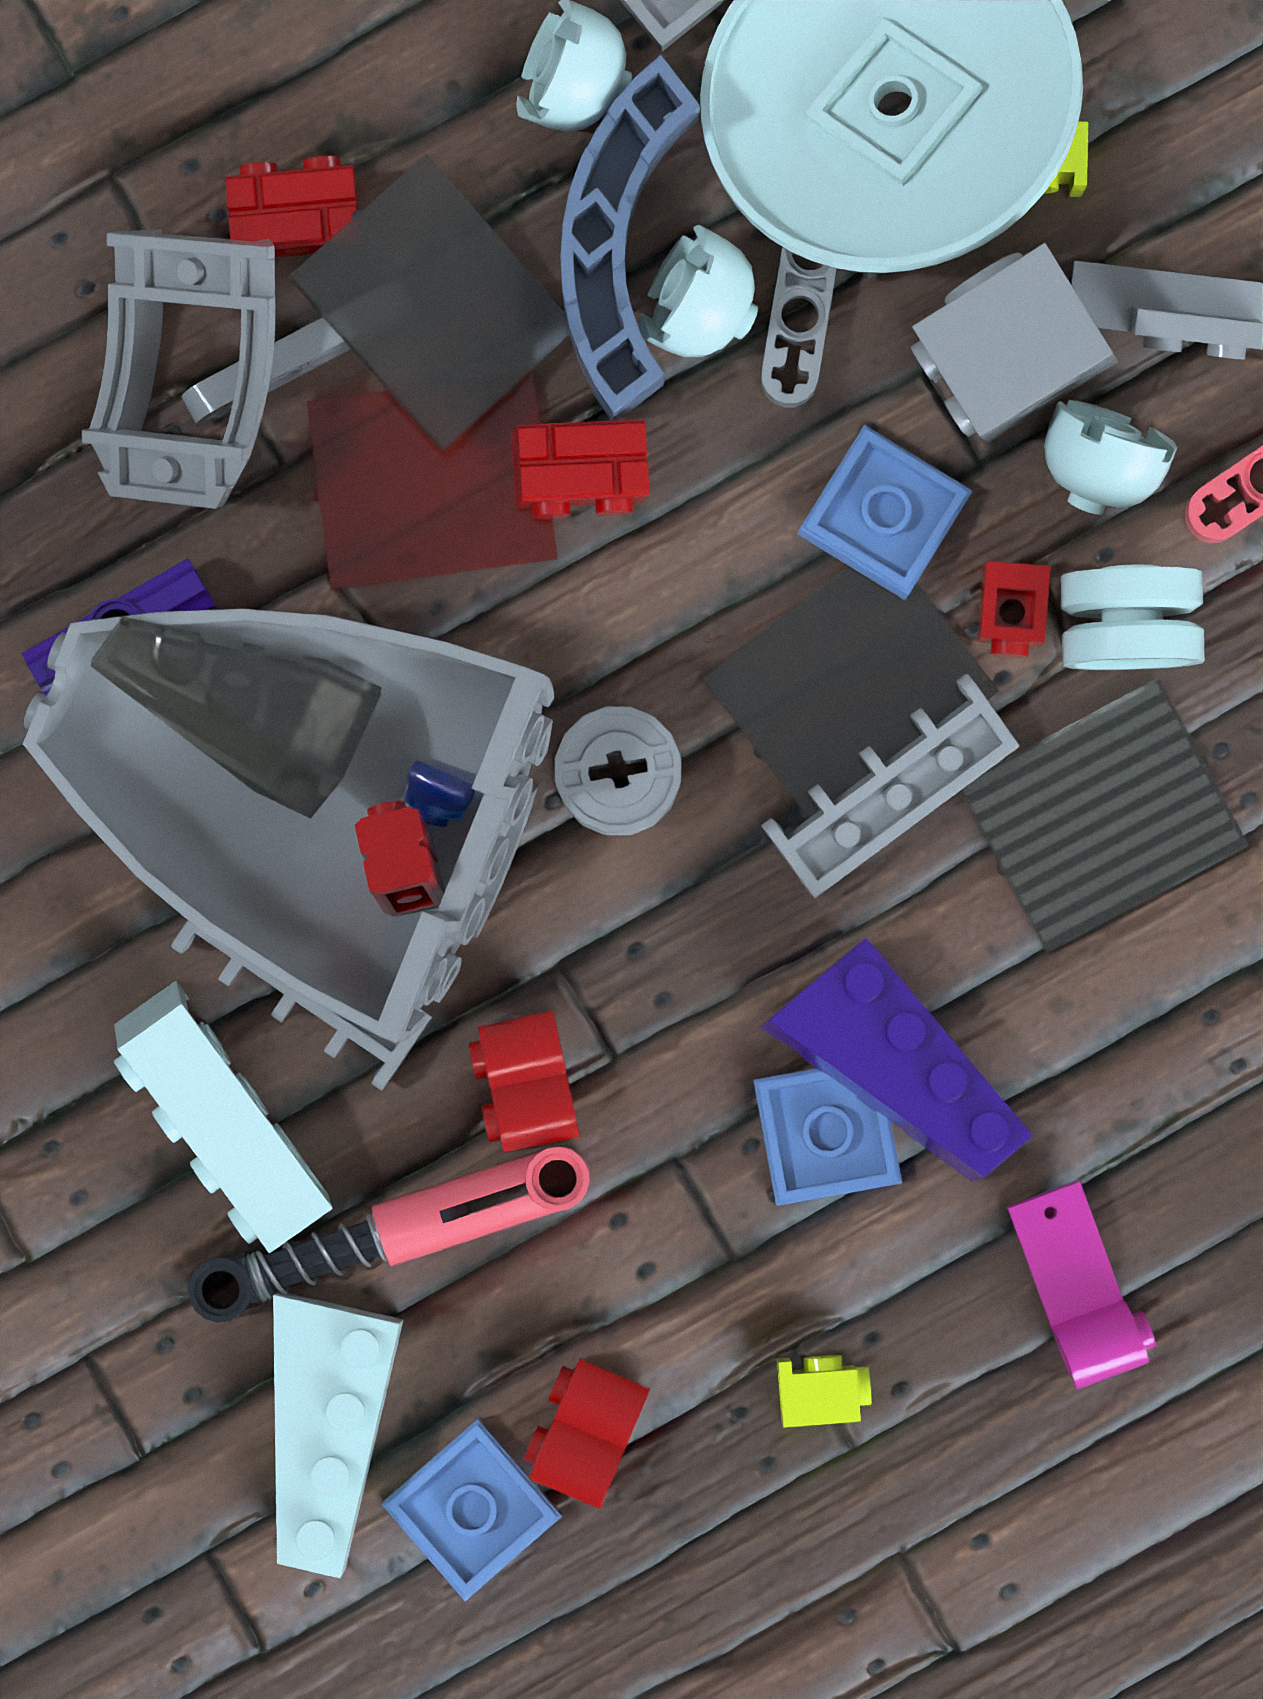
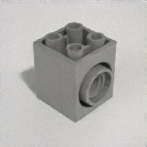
(1010, 343)

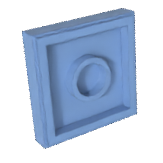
(884, 512)
(822, 1138)
(471, 1509)

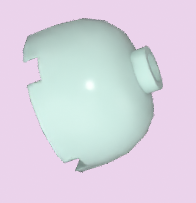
(574, 69)
(702, 297)
(1104, 457)

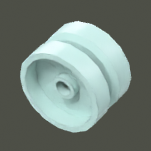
(1132, 613)

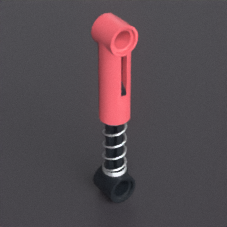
(395, 1231)

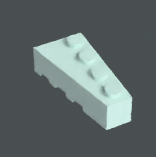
(219, 1120)
(328, 1410)

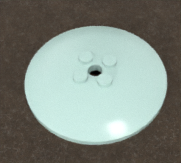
(838, 182)

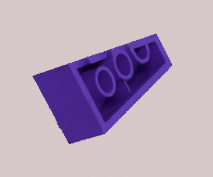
(899, 1061)

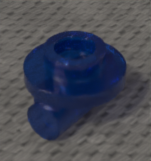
(437, 794)

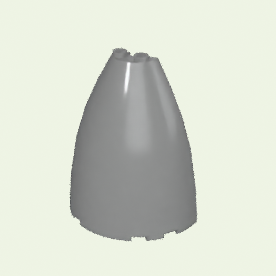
(289, 885)

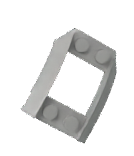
(184, 271)

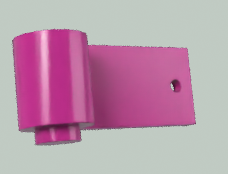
(1079, 1287)

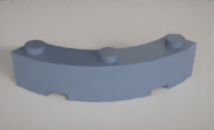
(596, 228)

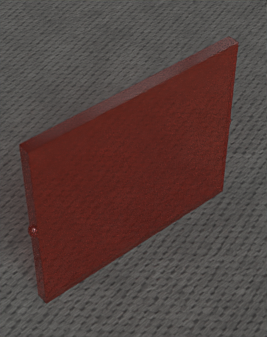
(414, 511)

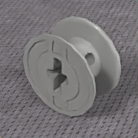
(637, 739)

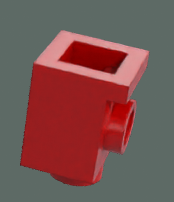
(1019, 584)

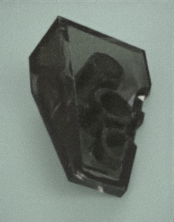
(260, 717)

